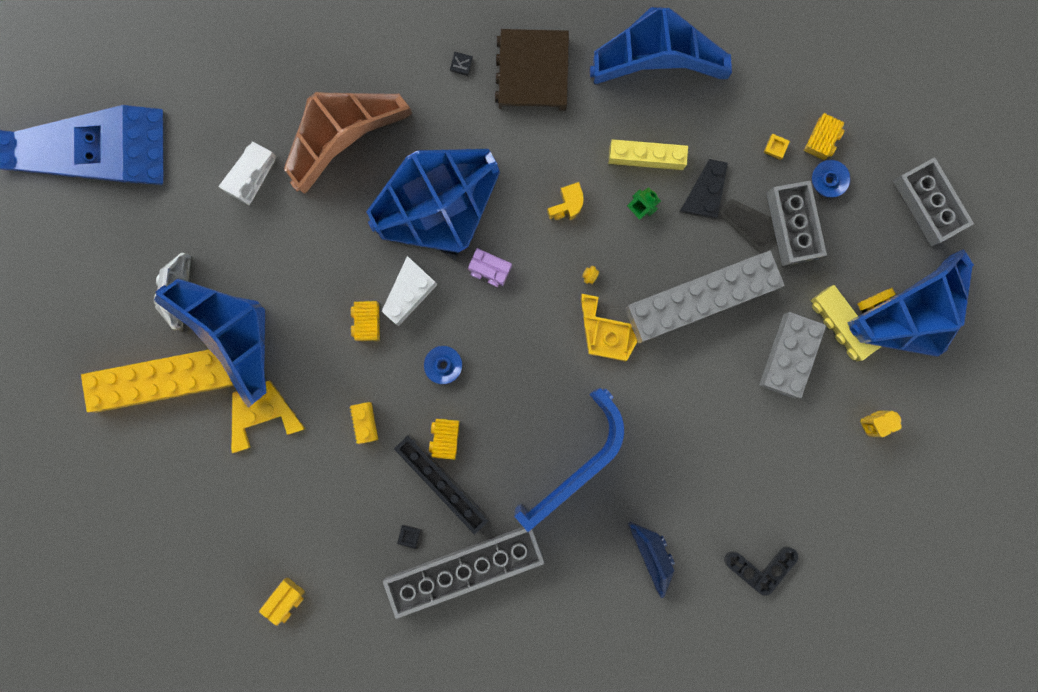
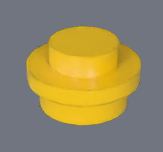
(590, 275)

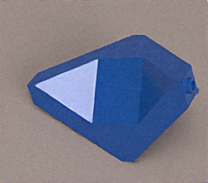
(659, 42)
(435, 198)
(924, 315)
(228, 327)

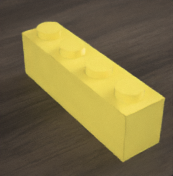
(648, 154)
(836, 315)

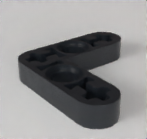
(759, 576)

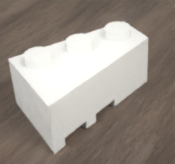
(248, 173)
(408, 292)

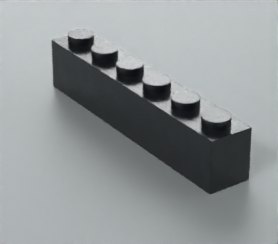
(441, 484)

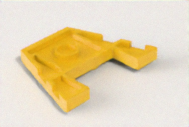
(606, 336)
(266, 408)

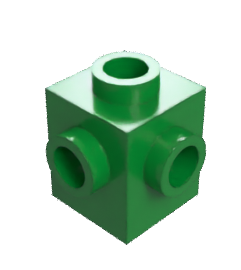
(644, 203)

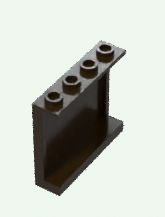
(532, 68)

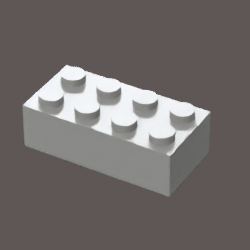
(933, 202)
(796, 223)
(792, 355)

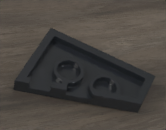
(707, 192)

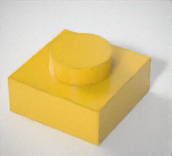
(776, 146)

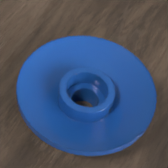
(836, 172)
(435, 358)

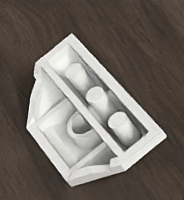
(175, 269)

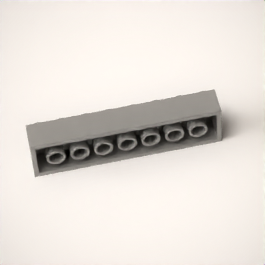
(704, 296)
(462, 571)

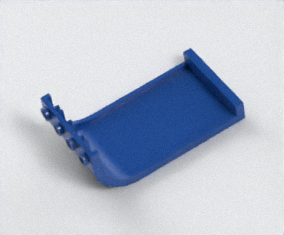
(584, 473)

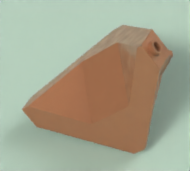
(333, 124)

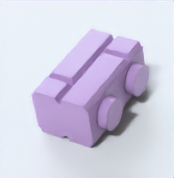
(489, 267)

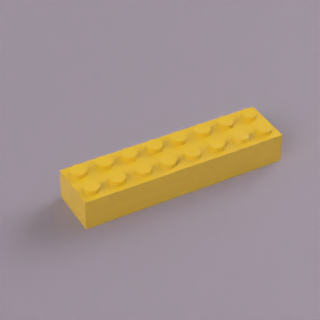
(153, 381)

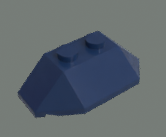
(654, 556)

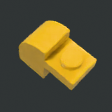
(573, 201)

